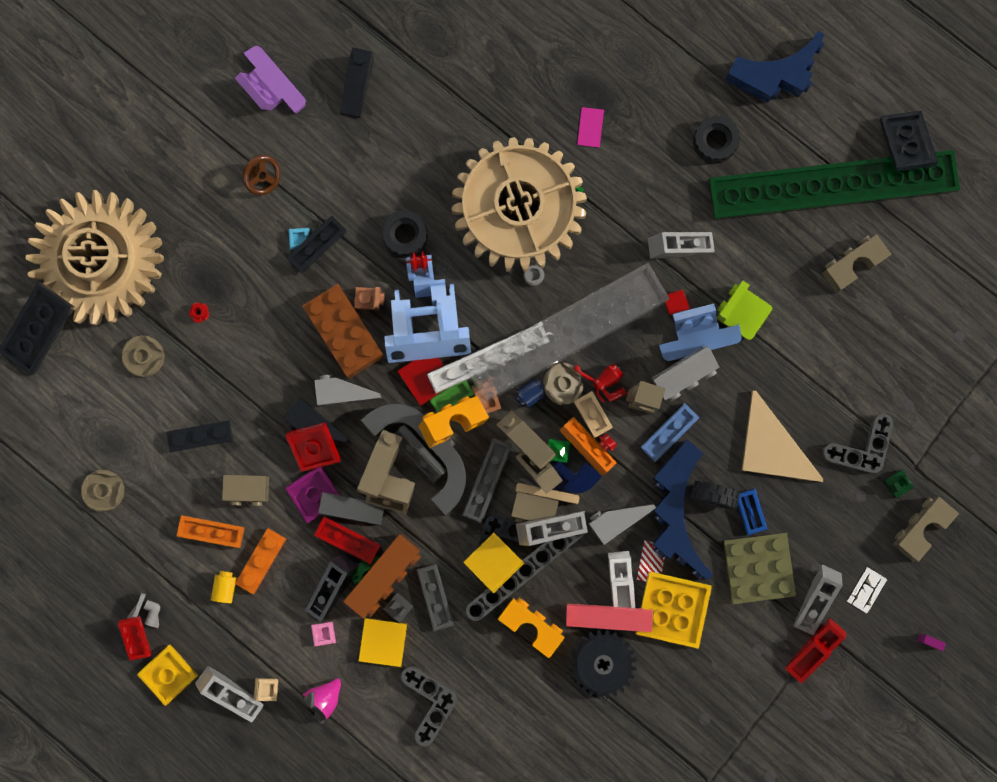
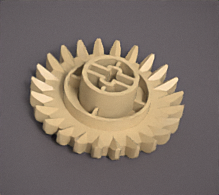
(519, 170)
(111, 279)

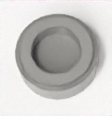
(534, 275)

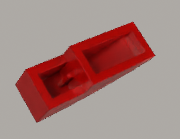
(816, 650)

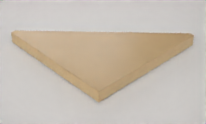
(771, 448)

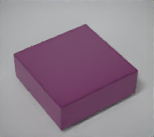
(932, 642)

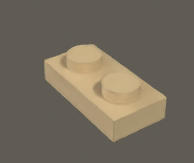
(593, 414)

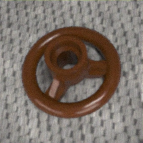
(252, 170)

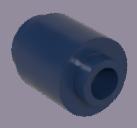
(530, 393)

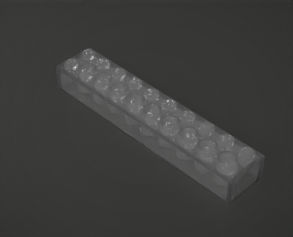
(566, 332)

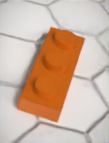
(588, 446)
(210, 531)
(260, 561)

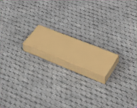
(556, 495)

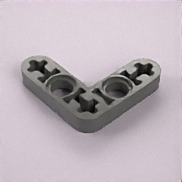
(869, 453)
(436, 697)

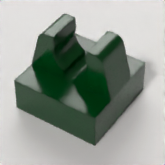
(898, 484)

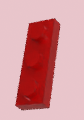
(347, 540)

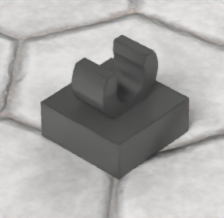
(398, 607)

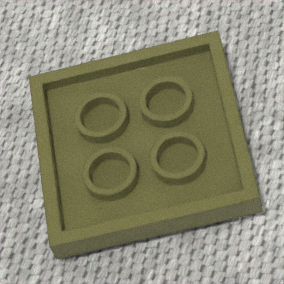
(759, 568)

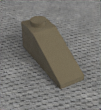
(526, 439)
(380, 464)

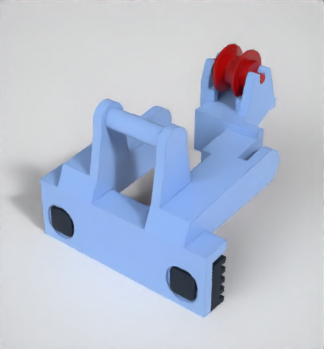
(428, 345)

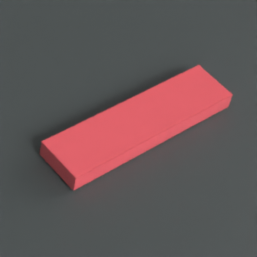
(609, 617)

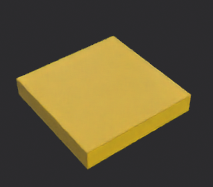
(493, 562)
(382, 642)
(167, 675)

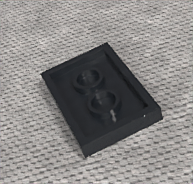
(908, 141)

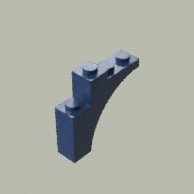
(767, 78)

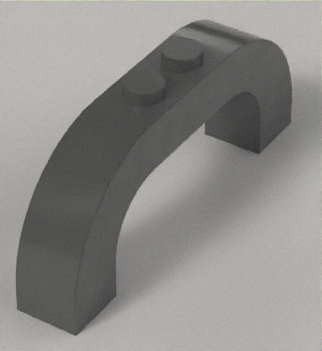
(392, 414)

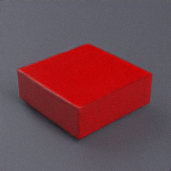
(676, 303)

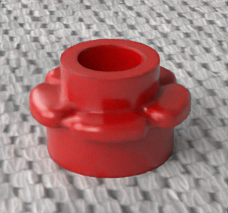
(198, 318)
(607, 442)

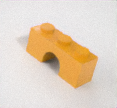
(467, 412)
(547, 637)

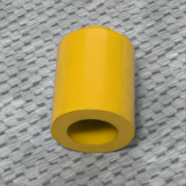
(223, 587)

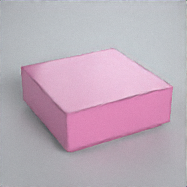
(323, 633)

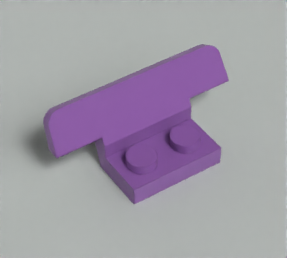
(268, 84)

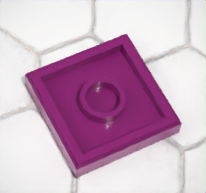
(307, 492)

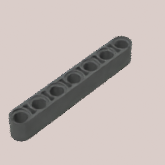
(518, 578)

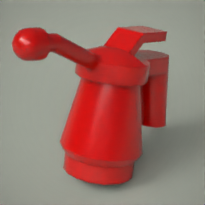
(607, 378)

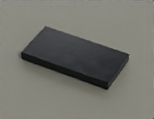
(36, 328)

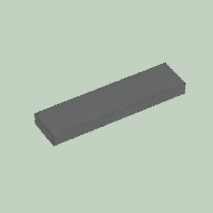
(487, 480)

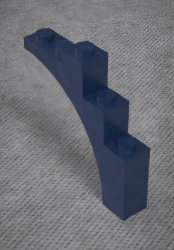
(670, 510)

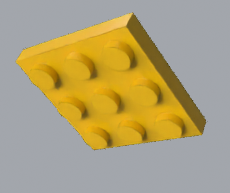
(677, 609)

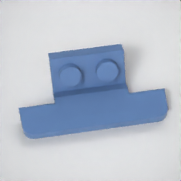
(698, 329)

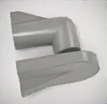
(153, 608)

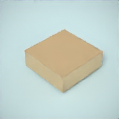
(266, 689)

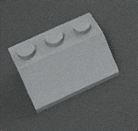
(686, 373)

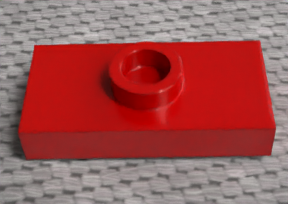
(134, 638)

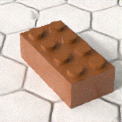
(343, 331)
(383, 574)

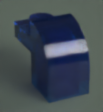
(580, 482)

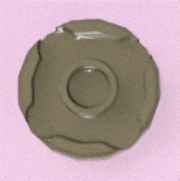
(143, 356)
(562, 384)
(102, 490)

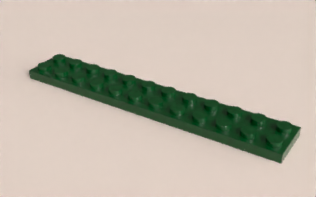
(828, 186)

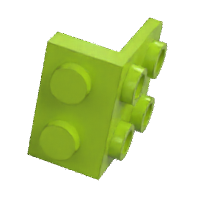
(744, 309)

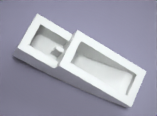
(621, 579)

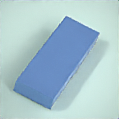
(669, 432)

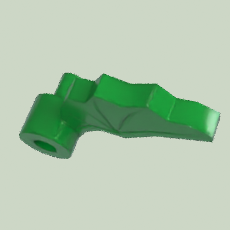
(363, 567)

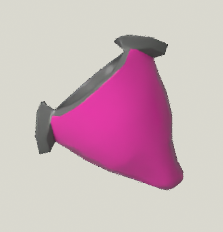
(323, 699)

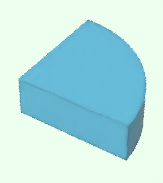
(297, 237)

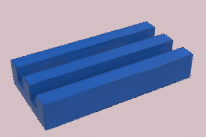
(758, 509)

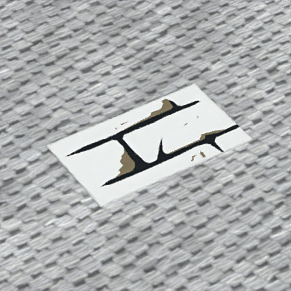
(867, 590)

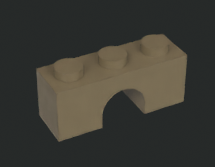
(841, 273)
(645, 397)
(912, 540)

